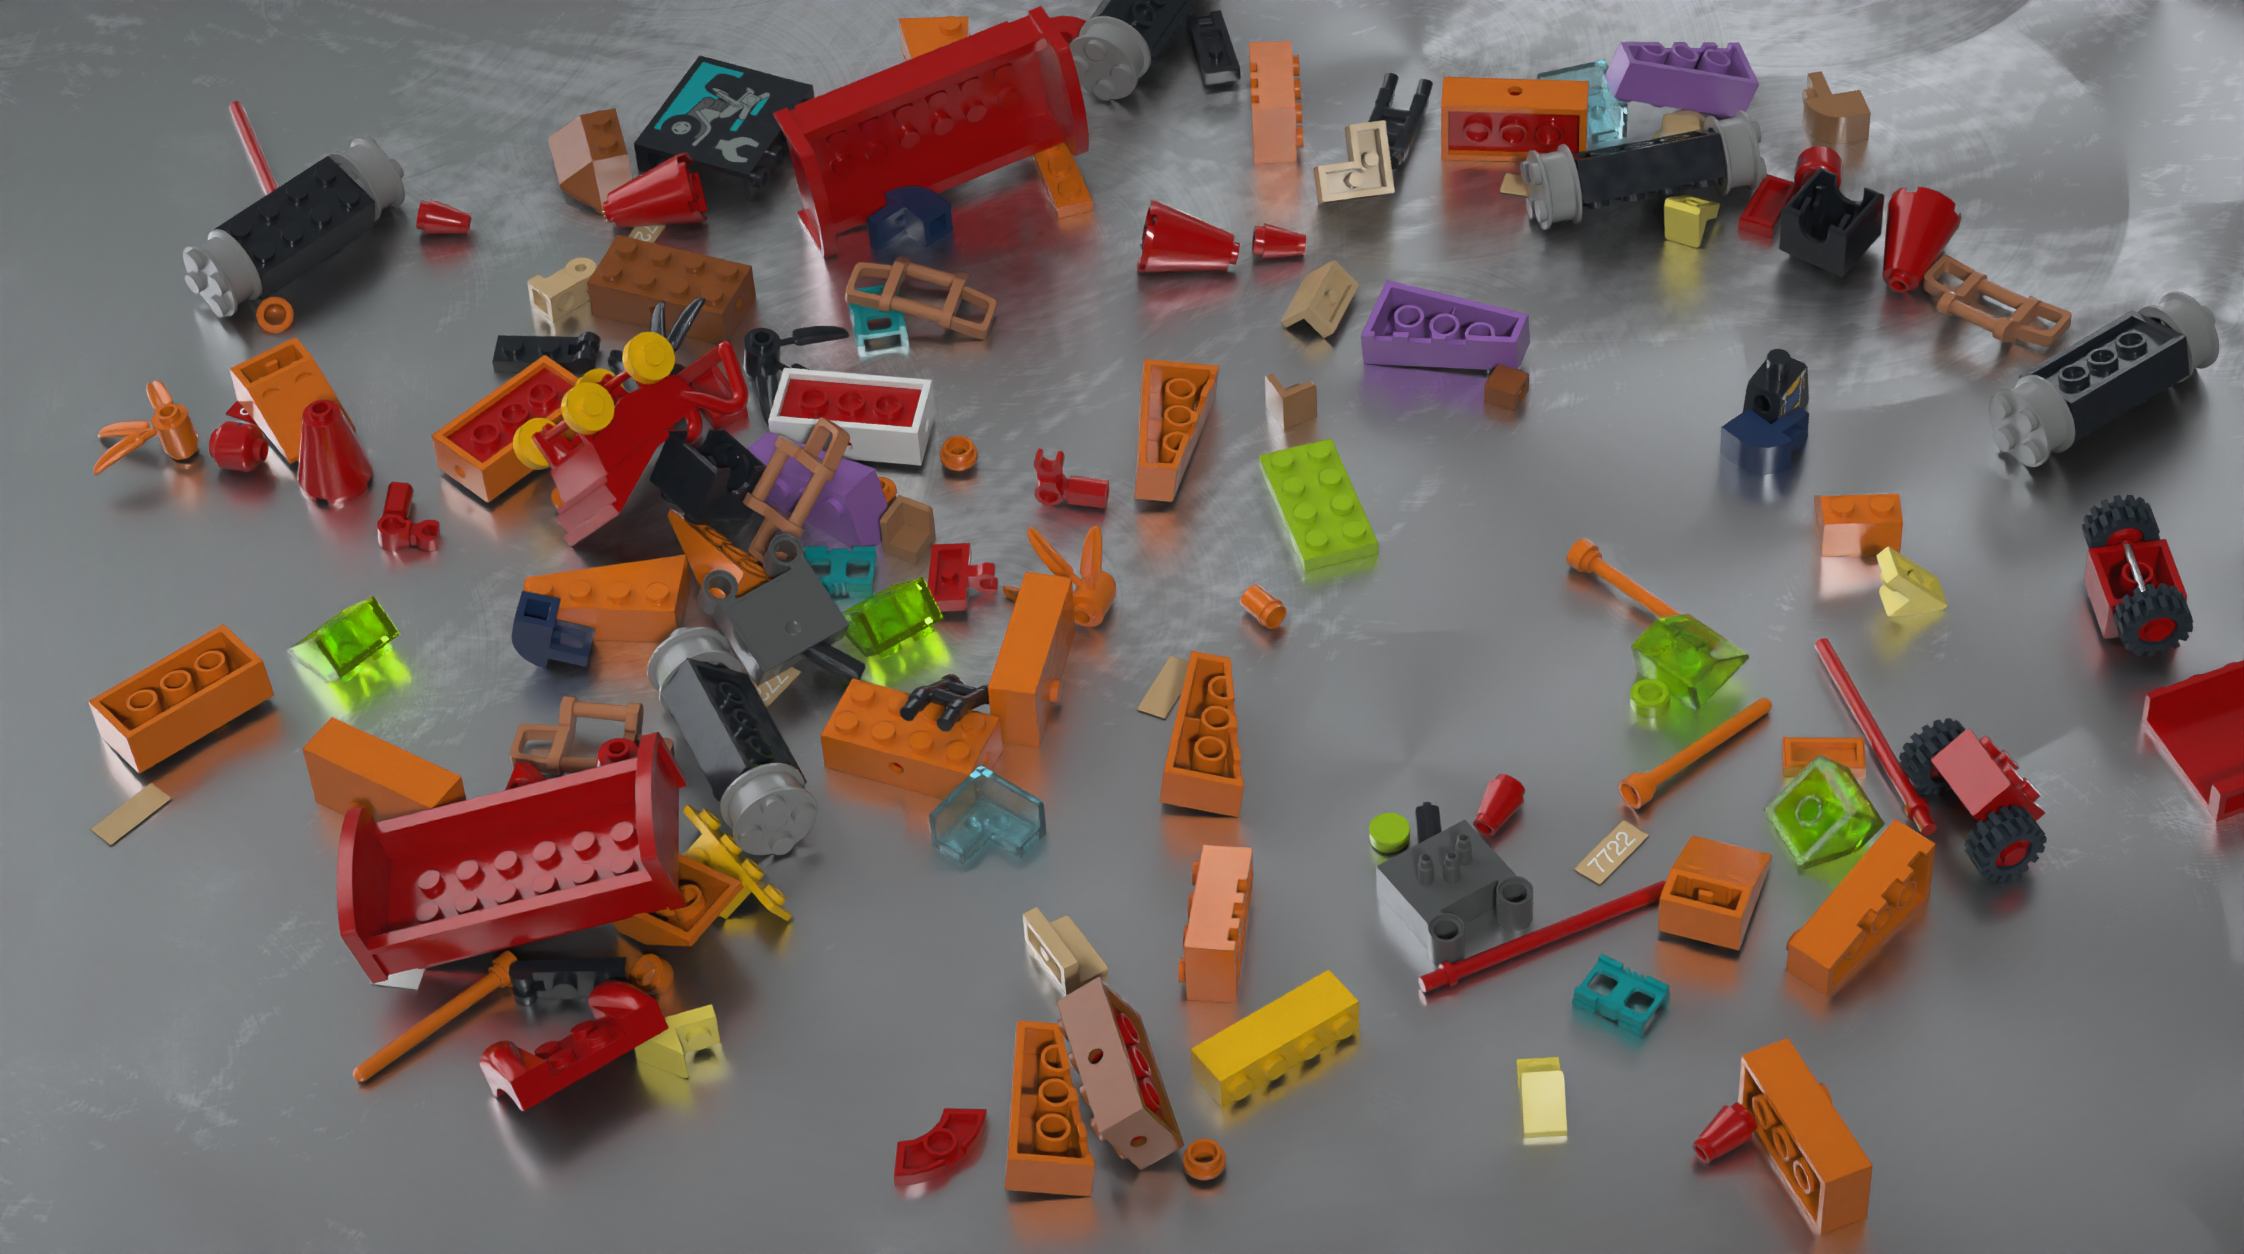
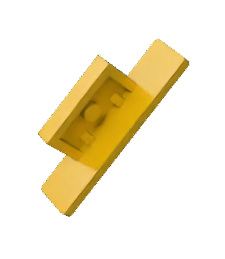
(724, 855)

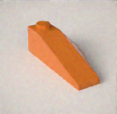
(711, 551)

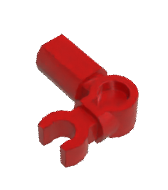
(1054, 486)
(395, 528)

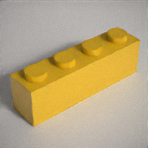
(1275, 1038)

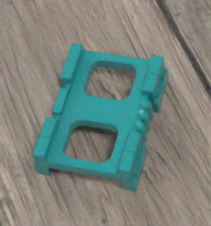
(864, 314)
(839, 560)
(1613, 1004)

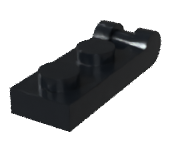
(1213, 47)
(571, 353)
(563, 977)

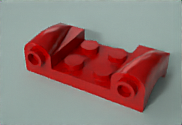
(622, 1022)

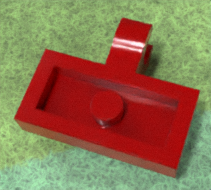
(953, 575)

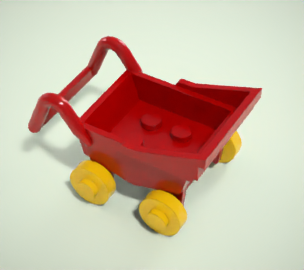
(620, 428)

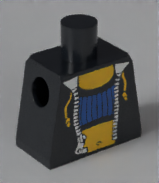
(1777, 385)

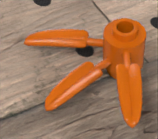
(169, 423)
(1096, 587)

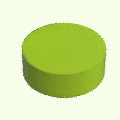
(1649, 697)
(1389, 832)

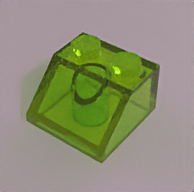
(891, 617)
(346, 641)
(1687, 658)
(1823, 814)

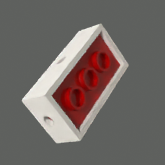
(882, 414)

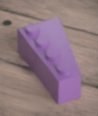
(1683, 77)
(1442, 331)
(846, 507)

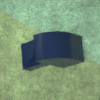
(911, 212)
(1763, 446)
(542, 637)

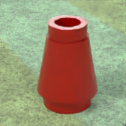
(441, 218)
(1277, 242)
(1498, 804)
(1726, 1131)

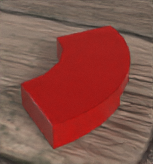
(941, 1148)

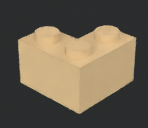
(1368, 168)

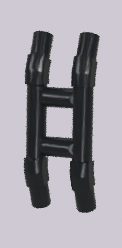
(1410, 119)
(951, 694)

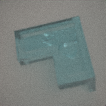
(1605, 113)
(986, 810)

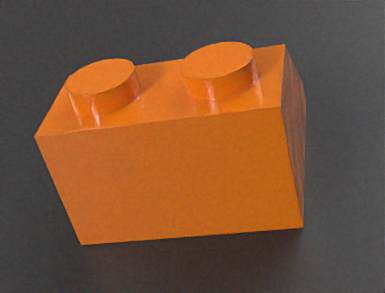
(1858, 523)

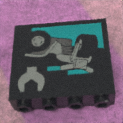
(724, 122)

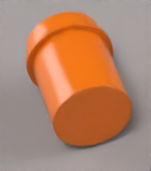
(1263, 606)

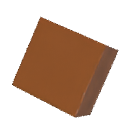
(1506, 387)

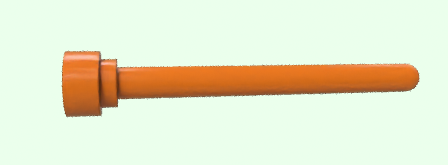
(1586, 557)
(1639, 787)
(497, 977)

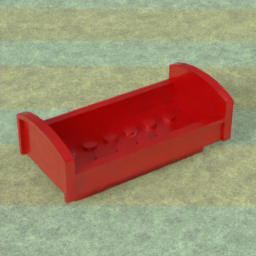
(934, 122)
(511, 865)

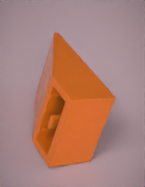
(278, 389)
(1712, 892)

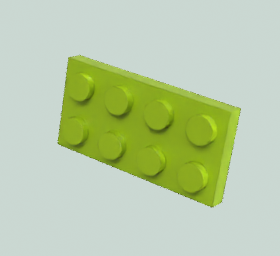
(1318, 504)

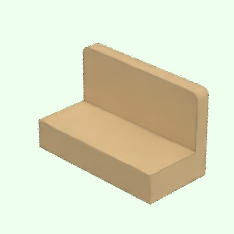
(1322, 298)
(1063, 950)

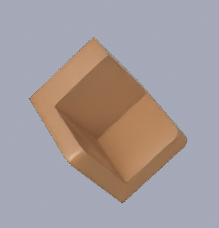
(1292, 404)
(907, 529)

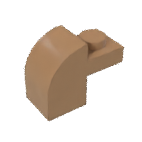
(1834, 117)

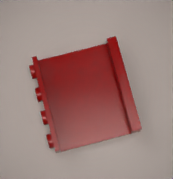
(2203, 734)

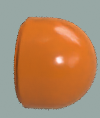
(271, 304)
(663, 975)

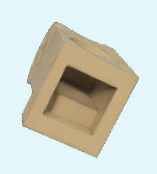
(562, 290)

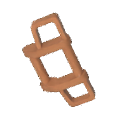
(945, 317)
(2006, 328)
(808, 456)
(564, 734)

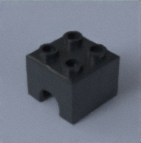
(1828, 227)
(708, 478)

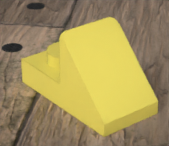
(1686, 218)
(1908, 586)
(686, 1033)
(1542, 1097)

